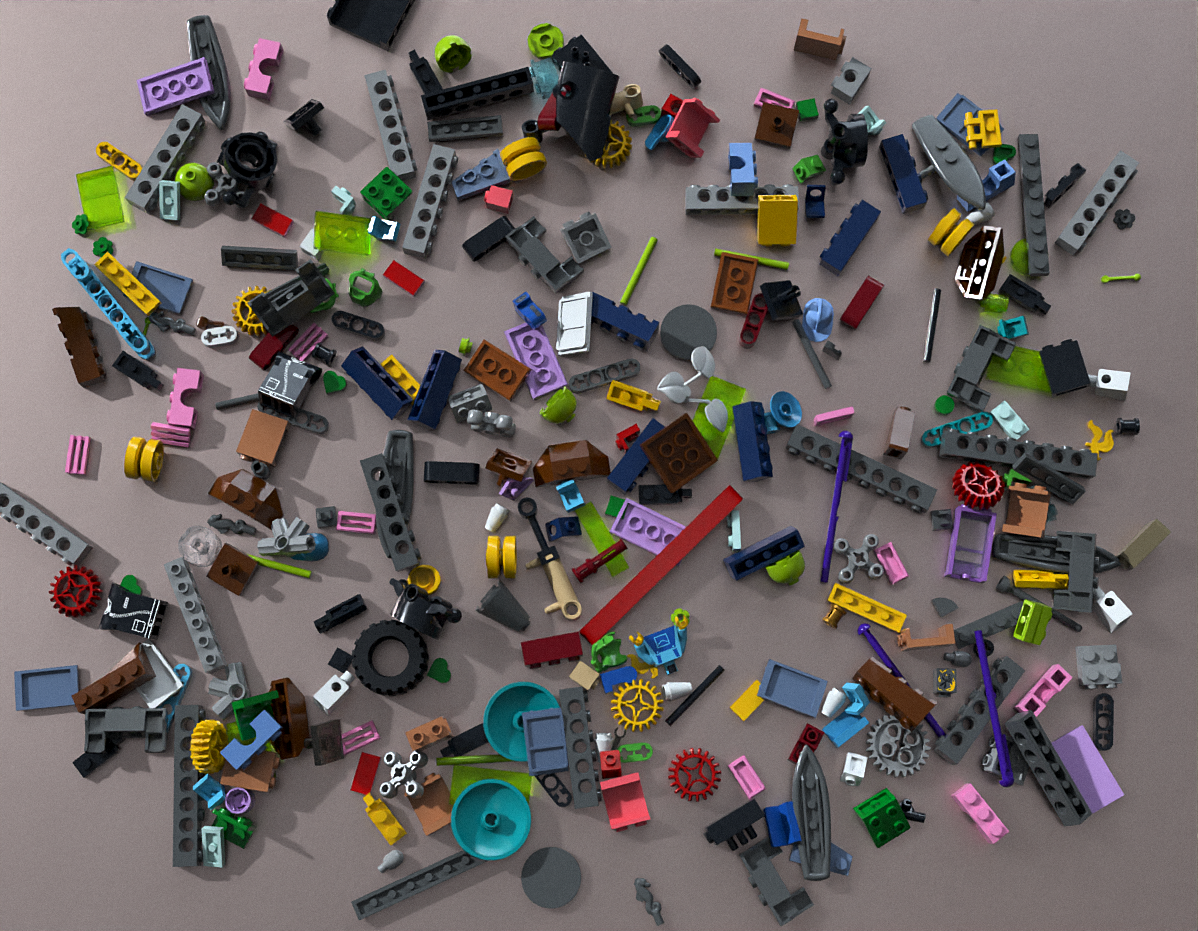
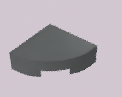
(829, 348)
(944, 606)

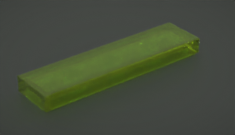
(600, 537)

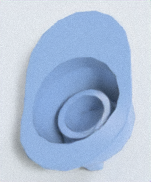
(818, 319)

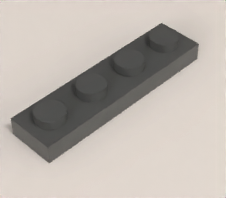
(465, 128)
(259, 257)
(1049, 478)
(989, 625)

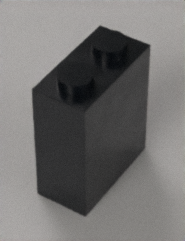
(1064, 368)

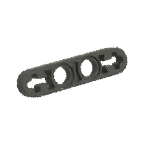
(603, 373)
(293, 421)

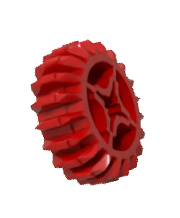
(980, 480)
(69, 577)
(703, 759)

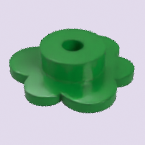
(80, 224)
(98, 250)

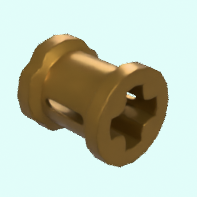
(834, 616)

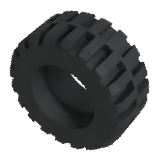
(364, 650)

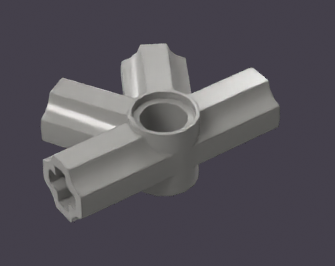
(287, 539)
(228, 689)

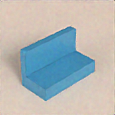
(844, 727)

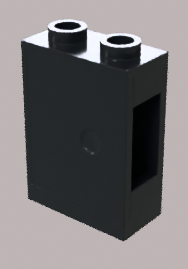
(578, 52)
(733, 824)

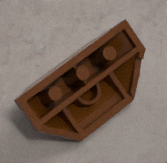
(980, 263)
(570, 462)
(249, 496)
(291, 714)

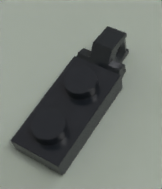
(423, 73)
(1064, 185)
(1024, 295)
(137, 371)
(661, 495)
(340, 613)
(465, 742)
(89, 763)

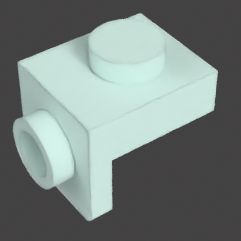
(873, 123)
(344, 197)

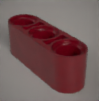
(547, 116)
(862, 302)
(749, 328)
(266, 351)

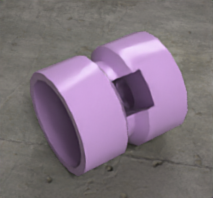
(240, 800)

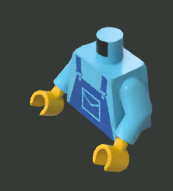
(663, 646)

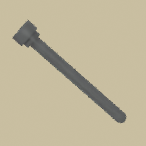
(1006, 585)

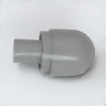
(958, 658)
(391, 861)

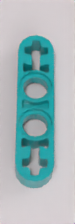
(957, 425)

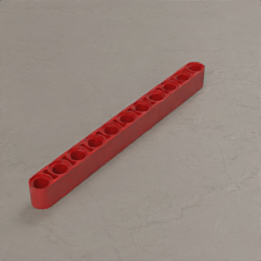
(661, 565)

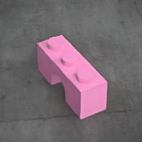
(265, 54)
(185, 382)
(1046, 687)
(986, 820)

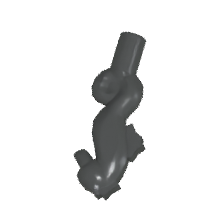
(165, 322)
(223, 525)
(644, 894)

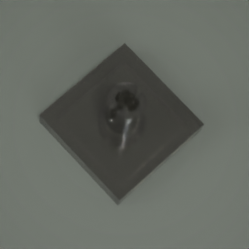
(325, 742)

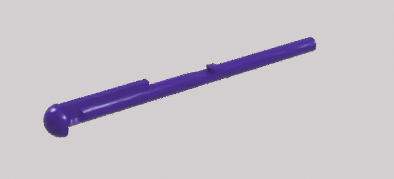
(841, 475)
(864, 629)
(1000, 739)

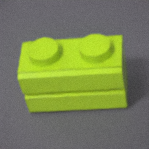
(1033, 622)

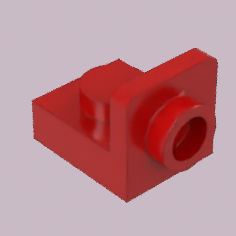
(629, 435)
(610, 764)

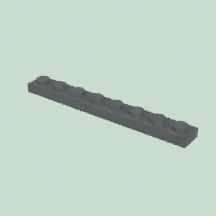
(1033, 205)
(414, 883)

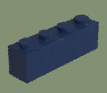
(903, 173)
(849, 238)
(377, 382)
(435, 389)
(752, 441)
(633, 462)
(763, 553)

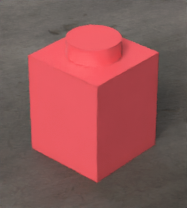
(499, 199)

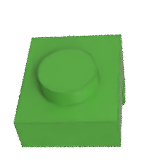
(808, 168)
(1013, 476)

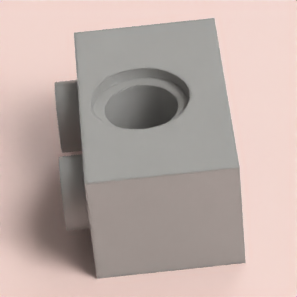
(847, 90)

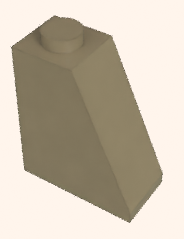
(1142, 544)

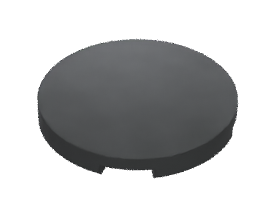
(686, 330)
(551, 877)

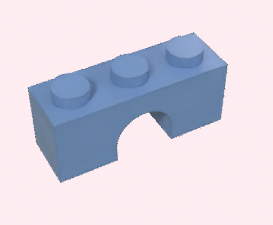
(742, 169)
(998, 180)
(266, 729)

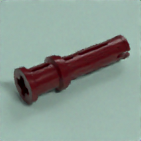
(620, 546)

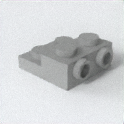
(585, 237)
(1098, 666)
(1018, 762)

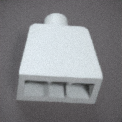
(1116, 384)
(1112, 615)
(328, 699)

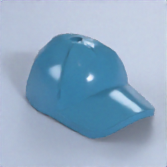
(659, 132)
(320, 552)

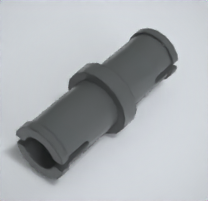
(260, 470)

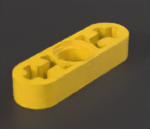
(115, 154)

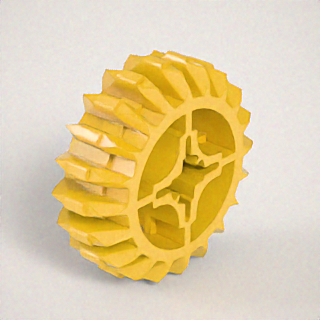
(615, 145)
(252, 317)
(620, 702)
(206, 744)

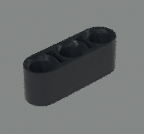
(488, 238)
(451, 472)

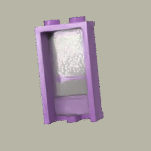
(970, 544)

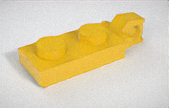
(632, 396)
(1040, 579)
(384, 819)

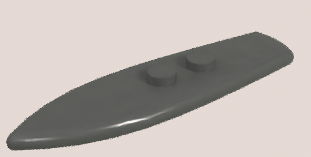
(204, 43)
(950, 161)
(400, 454)
(1042, 553)
(813, 816)

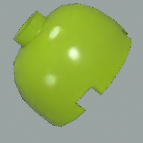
(452, 53)
(194, 181)
(560, 407)
(787, 568)

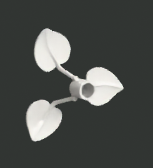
(678, 391)

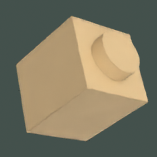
(585, 676)

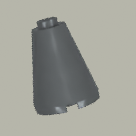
(504, 608)

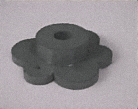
(1121, 222)

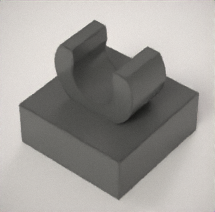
(326, 517)
(941, 519)

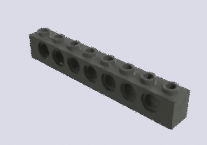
(949, 449)
(924, 492)
(181, 815)

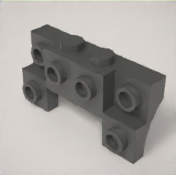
(539, 258)
(294, 302)
(974, 365)
(1081, 571)
(126, 723)
(769, 883)

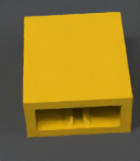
(777, 220)

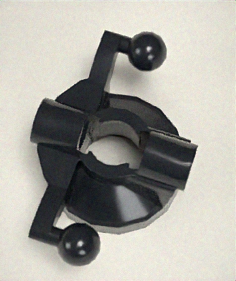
(847, 139)
(256, 150)
(419, 611)

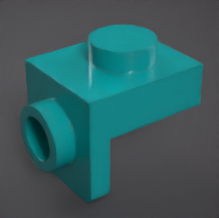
(1013, 328)

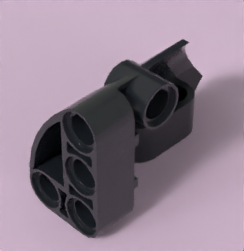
(585, 106)

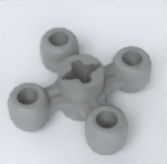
(222, 179)
(491, 423)
(865, 563)
(403, 774)

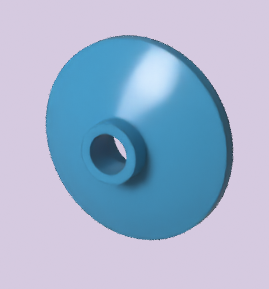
(785, 409)

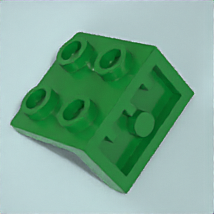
(385, 193)
(248, 709)
(882, 817)
(236, 829)

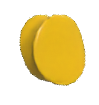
(425, 577)

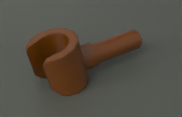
(203, 321)

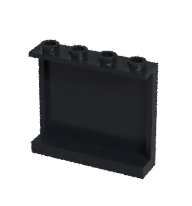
(370, 19)

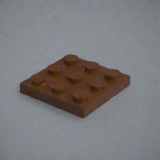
(678, 452)

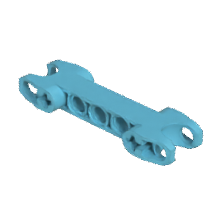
(126, 326)

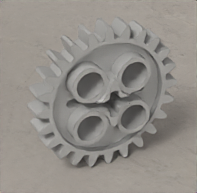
(914, 752)

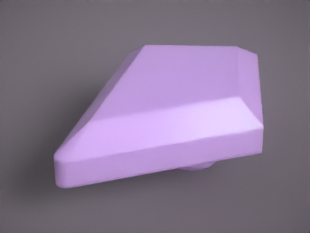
(514, 488)

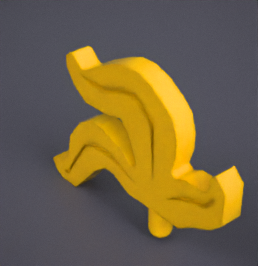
(1104, 446)
(642, 668)

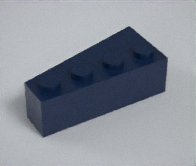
(623, 323)

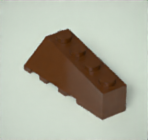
(81, 345)
(120, 680)
(894, 694)

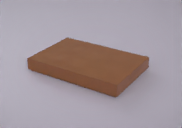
(734, 283)
(497, 370)

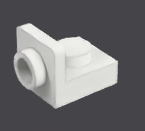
(854, 769)

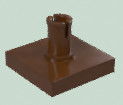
(776, 124)
(508, 466)
(232, 569)

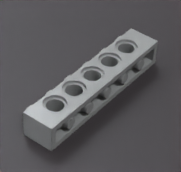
(375, 83)
(164, 149)
(439, 156)
(1121, 164)
(714, 206)
(78, 548)
(195, 615)

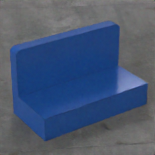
(782, 825)

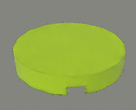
(545, 40)

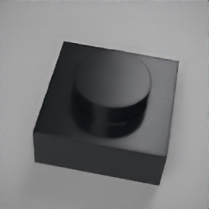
(341, 660)

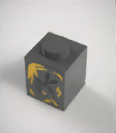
(944, 682)

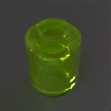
(995, 303)

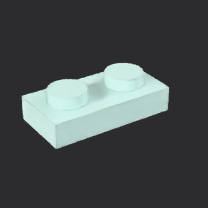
(169, 200)
(1009, 420)
(734, 539)
(213, 846)

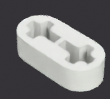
(219, 332)

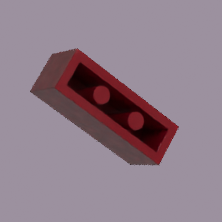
(552, 650)

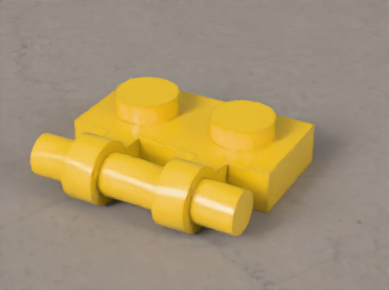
(988, 126)

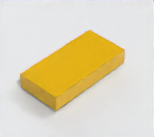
(747, 702)

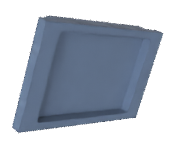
(953, 119)
(164, 285)
(46, 687)
(792, 688)
(545, 741)

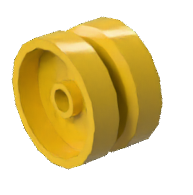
(523, 158)
(951, 232)
(144, 459)
(500, 557)

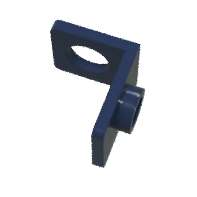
(815, 204)
(564, 527)

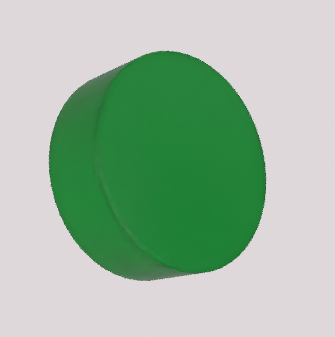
(944, 405)

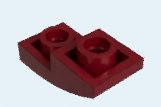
(810, 736)

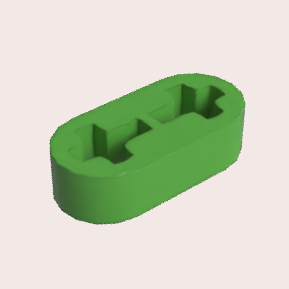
(644, 120)
(635, 747)

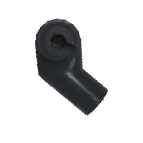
(910, 813)

